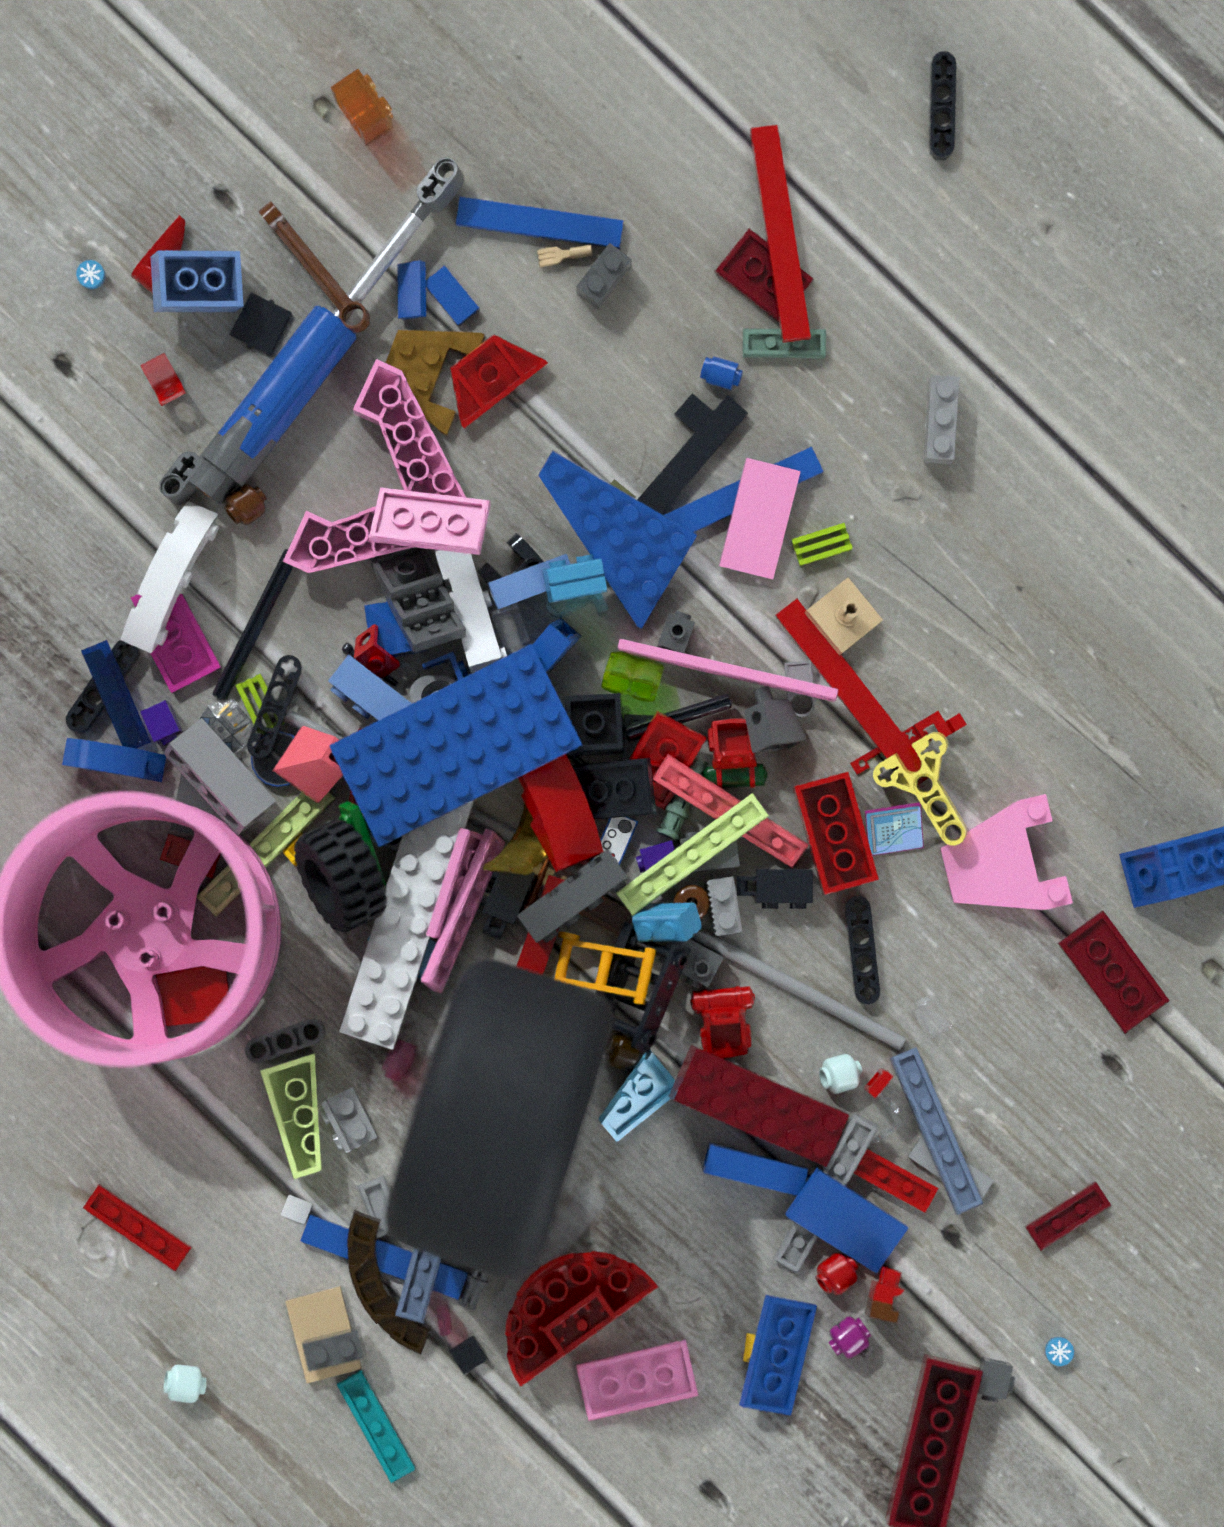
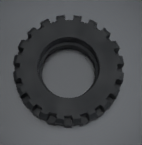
(340, 875)

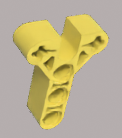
(908, 781)

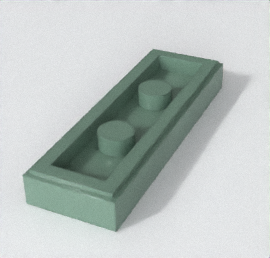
(768, 344)

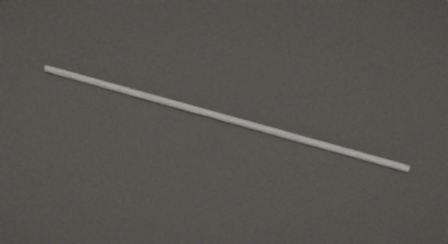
(701, 937)

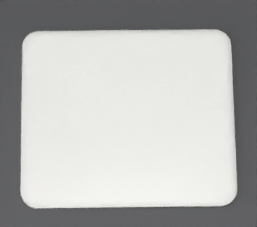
(296, 1209)

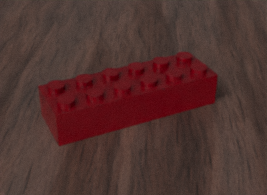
(758, 1105)
(933, 1443)

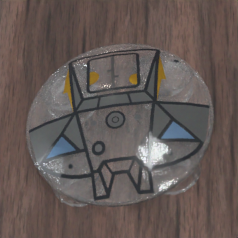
(230, 722)

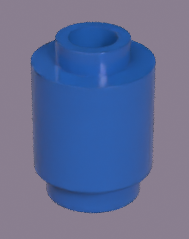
(721, 372)

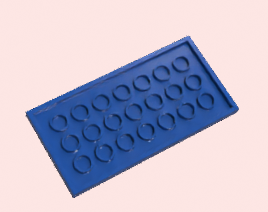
(455, 745)

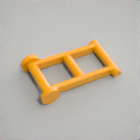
(571, 940)

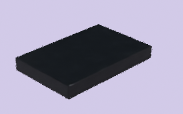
(618, 788)

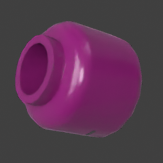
(849, 1337)

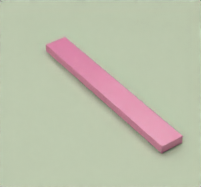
(728, 670)

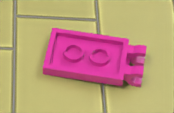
(186, 652)

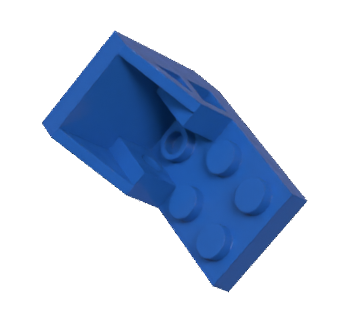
(1175, 867)

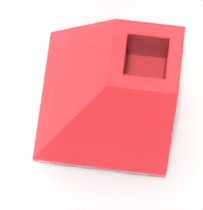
(310, 763)

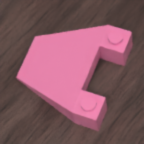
(997, 863)

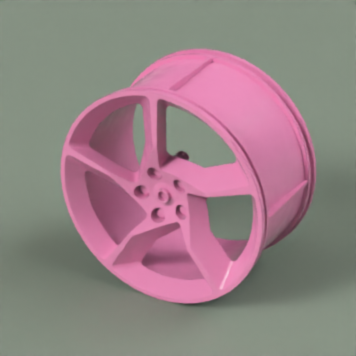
(140, 930)

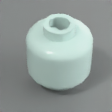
(840, 1073)
(184, 1383)

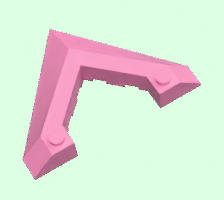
(416, 458)

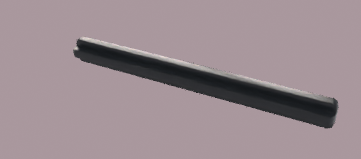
(253, 628)

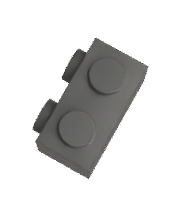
(701, 964)

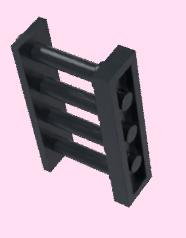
(654, 1010)

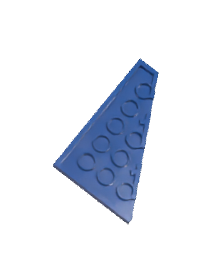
(633, 540)

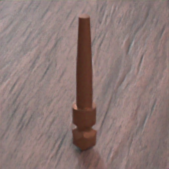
(532, 895)

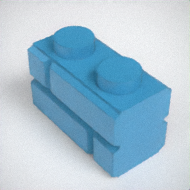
(574, 579)
(667, 922)

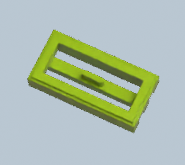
(843, 537)
(250, 683)

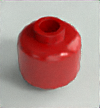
(836, 1274)

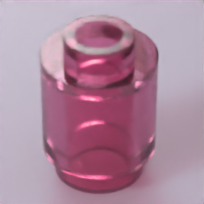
(399, 1060)

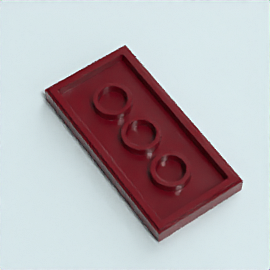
(1113, 972)

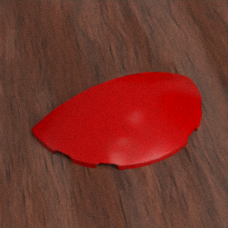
(568, 1305)

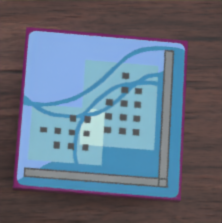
(894, 829)

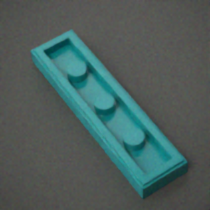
(376, 1426)

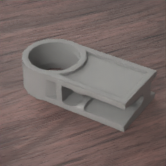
(801, 671)

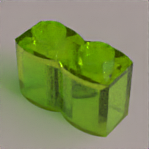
(632, 676)

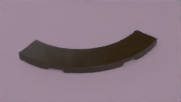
(372, 1289)

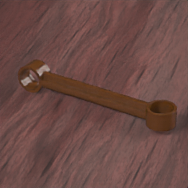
(314, 267)

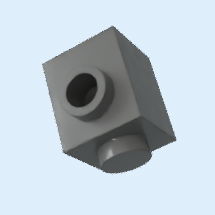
(676, 632)
(995, 1379)

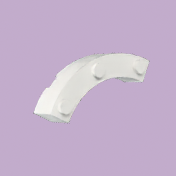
(168, 575)
(471, 607)

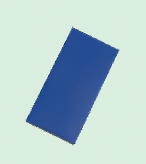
(411, 290)
(451, 296)

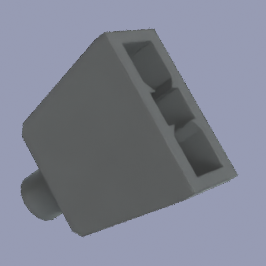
(772, 723)

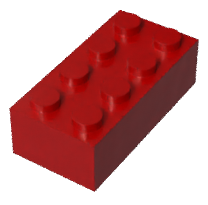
(835, 833)

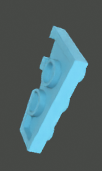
(638, 1097)

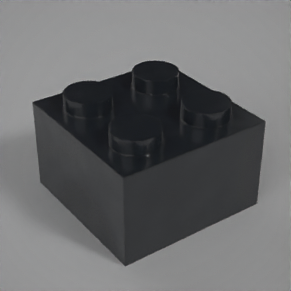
(597, 723)

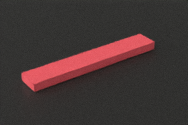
(716, 802)

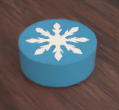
(90, 274)
(1059, 1351)

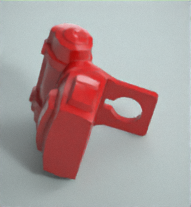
(724, 1019)

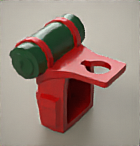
(733, 759)

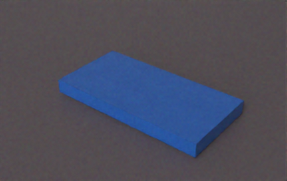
(846, 1220)
(778, 1355)

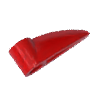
(169, 241)

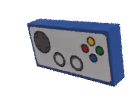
(618, 836)

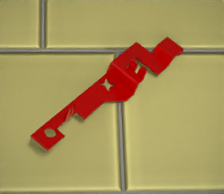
(942, 726)

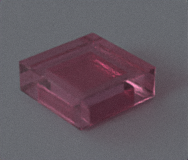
(444, 1320)

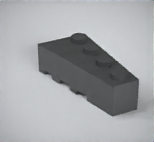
(572, 896)

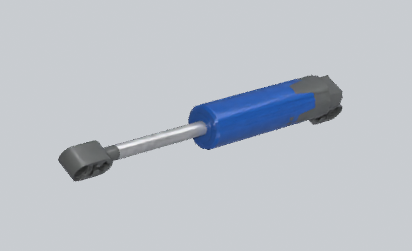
(296, 369)

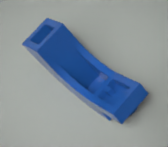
(114, 759)

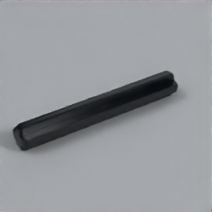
(683, 714)

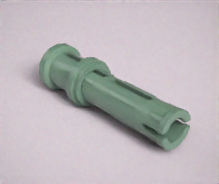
(677, 811)

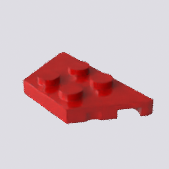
(490, 375)

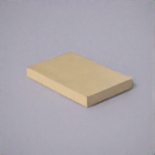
(318, 1316)

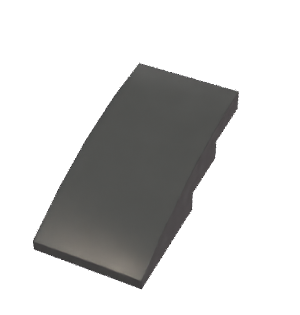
(418, 598)

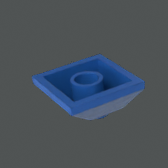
(389, 633)

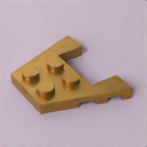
(421, 359)

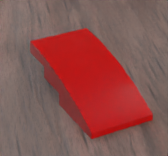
(560, 814)

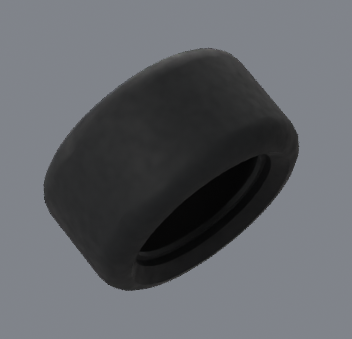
(498, 1118)

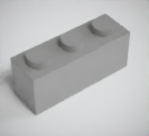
(941, 419)

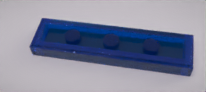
(115, 695)

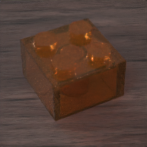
(362, 107)

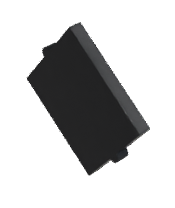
(260, 323)

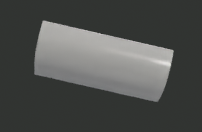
(219, 776)

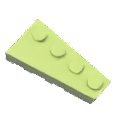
(295, 1109)

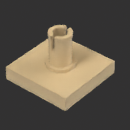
(843, 616)

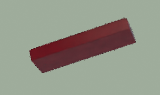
(1068, 1216)

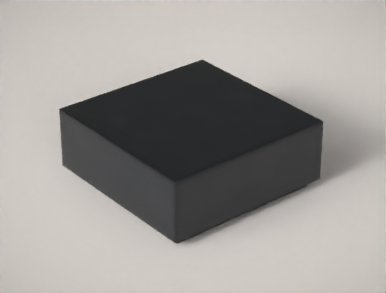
(693, 412)
(468, 1354)

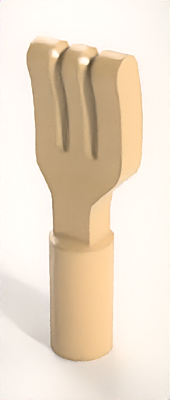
(555, 256)

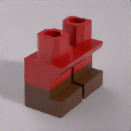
(882, 1295)

